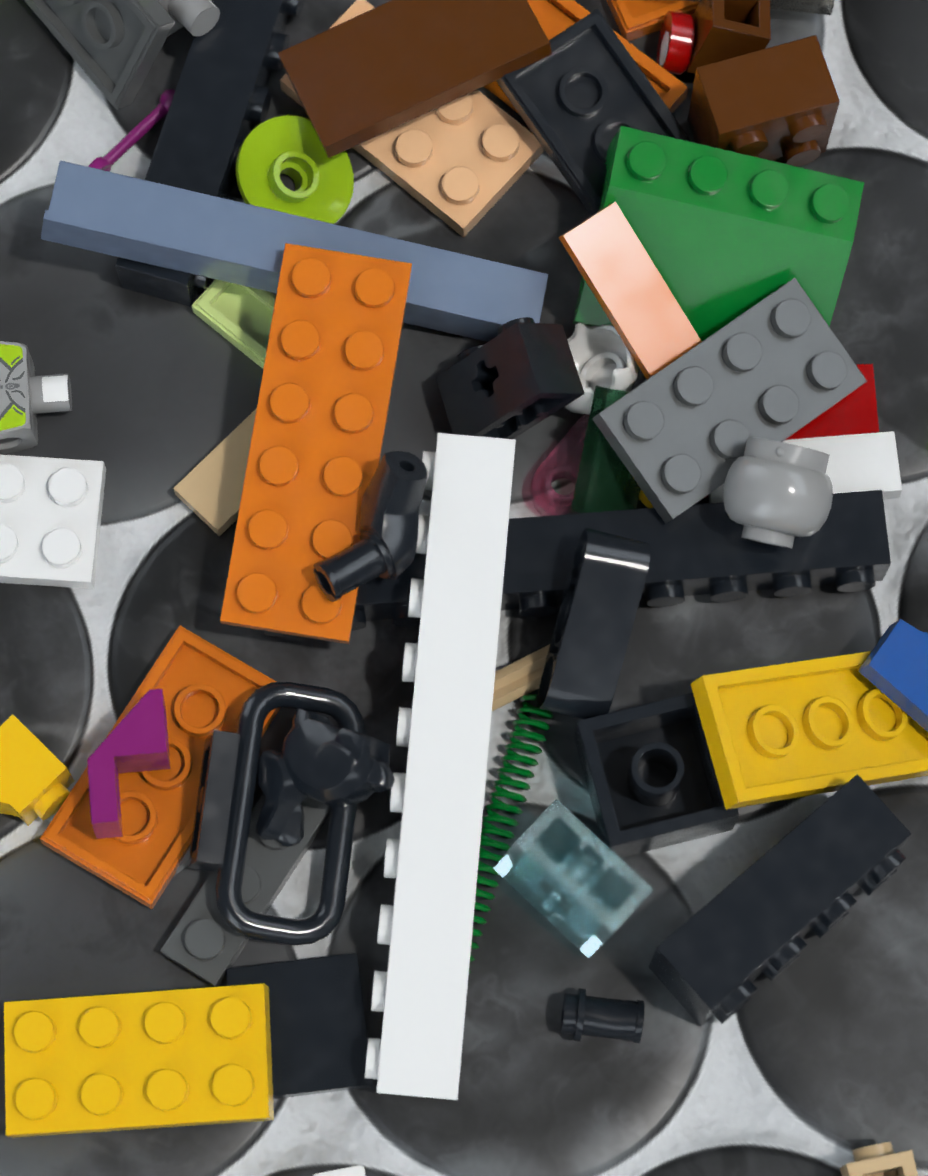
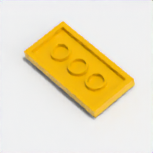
(804, 730)
(138, 1061)

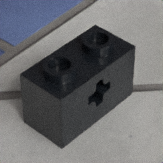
(510, 381)

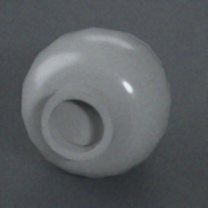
(778, 491)

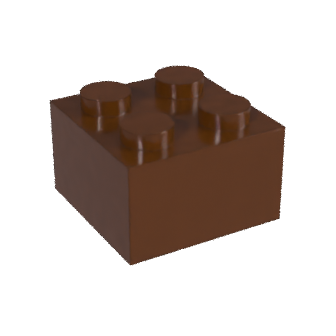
(767, 103)

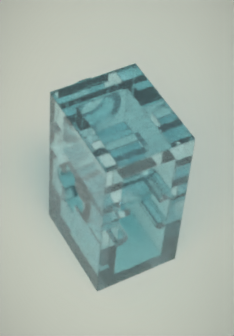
(573, 878)

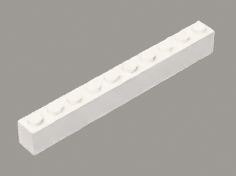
(445, 769)

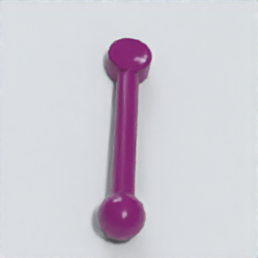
(105, 163)

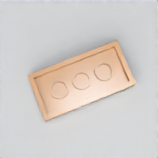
(450, 157)

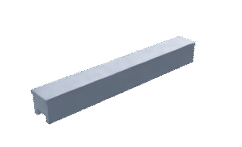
(248, 242)

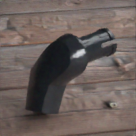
(386, 527)

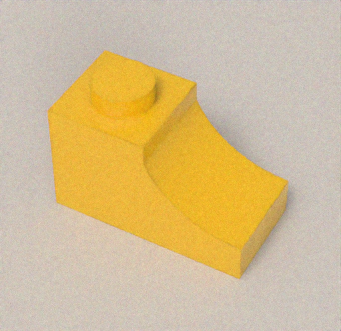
(30, 774)

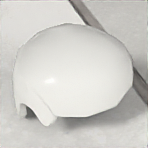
(600, 361)

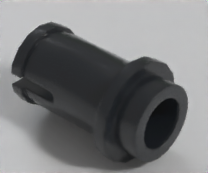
(602, 1017)

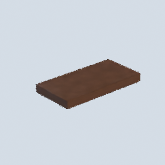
(407, 63)

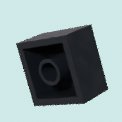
(651, 776)

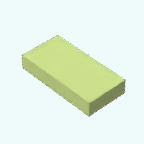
(239, 315)

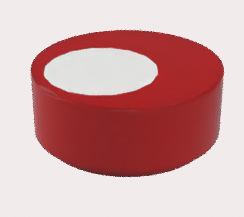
(676, 42)

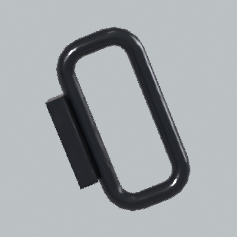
(226, 811)

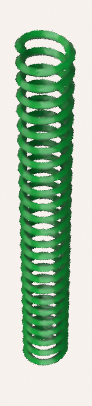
(501, 792)

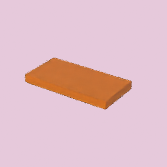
(158, 807)

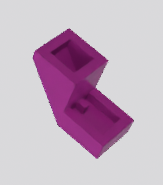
(133, 746)

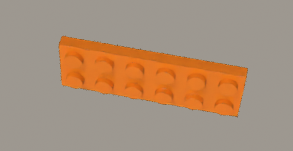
(315, 438)

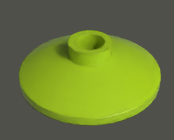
(293, 148)

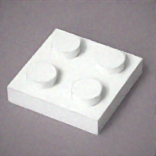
(50, 520)

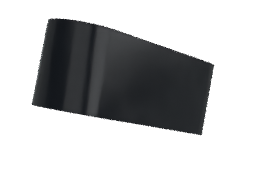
(594, 624)

